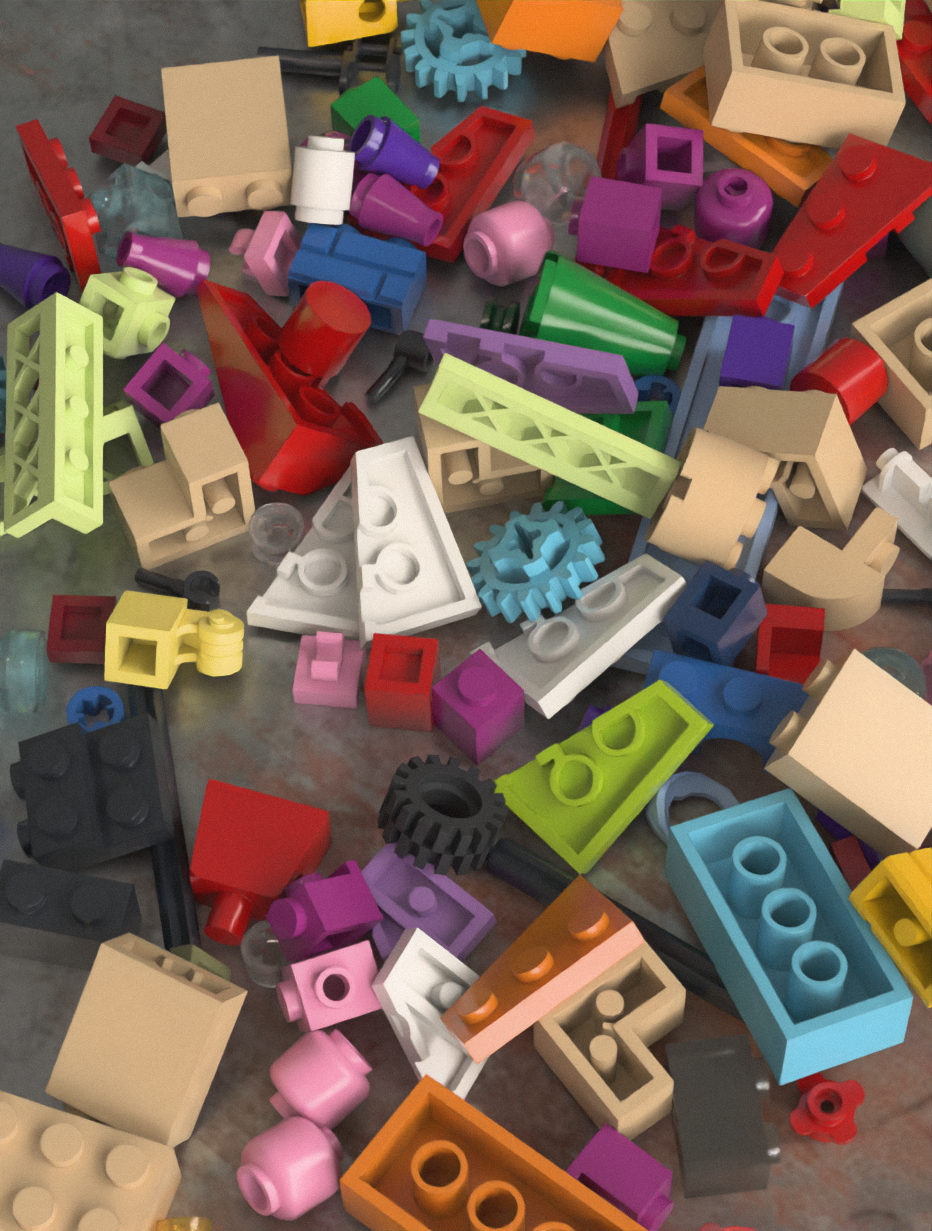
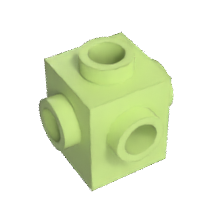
(131, 310)

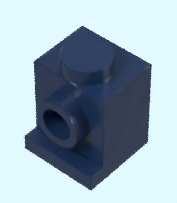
(715, 614)

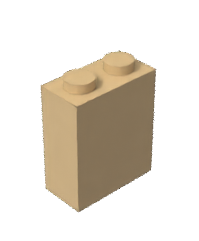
(227, 136)
(860, 753)
(145, 1041)

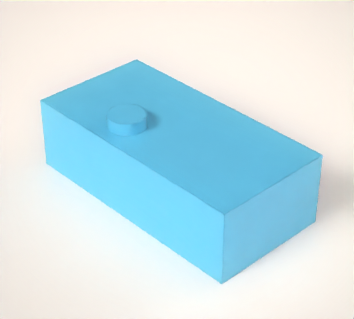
(786, 936)

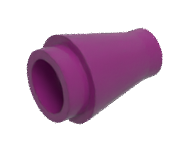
(393, 210)
(174, 262)

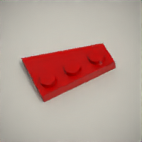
(848, 212)

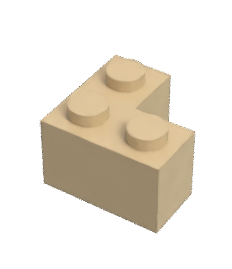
(811, 438)
(470, 471)
(191, 496)
(602, 1038)

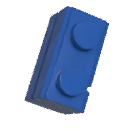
(381, 273)

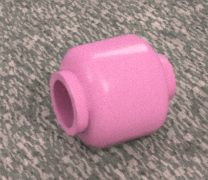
(507, 243)
(320, 1079)
(290, 1168)

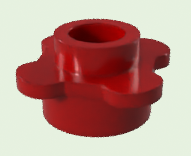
(822, 1126)

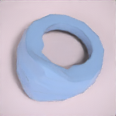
(680, 787)

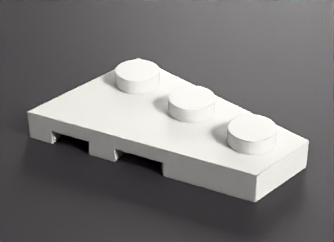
(404, 548)
(319, 579)
(574, 647)

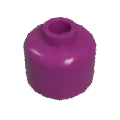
(734, 207)

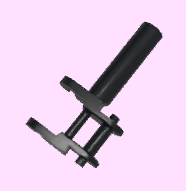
(341, 64)

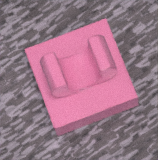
(268, 251)
(329, 671)

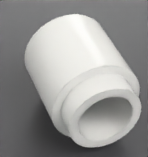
(322, 180)

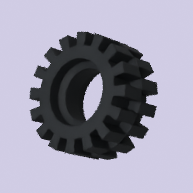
(442, 814)

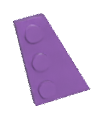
(562, 373)

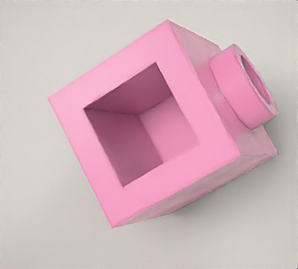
(329, 987)

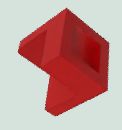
(789, 642)
(401, 682)

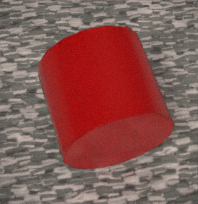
(324, 329)
(850, 372)

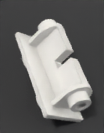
(906, 494)

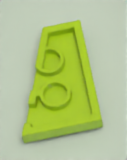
(603, 776)

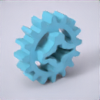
(460, 50)
(536, 561)

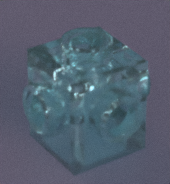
(133, 203)

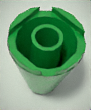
(594, 314)

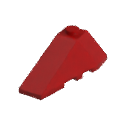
(279, 414)

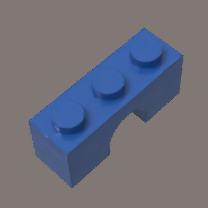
(736, 701)

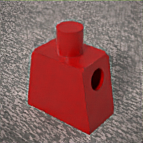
(249, 854)

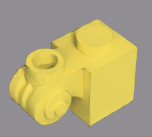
(157, 633)

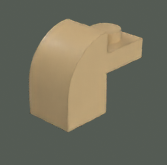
(842, 581)

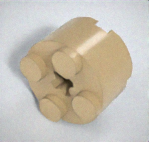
(712, 500)

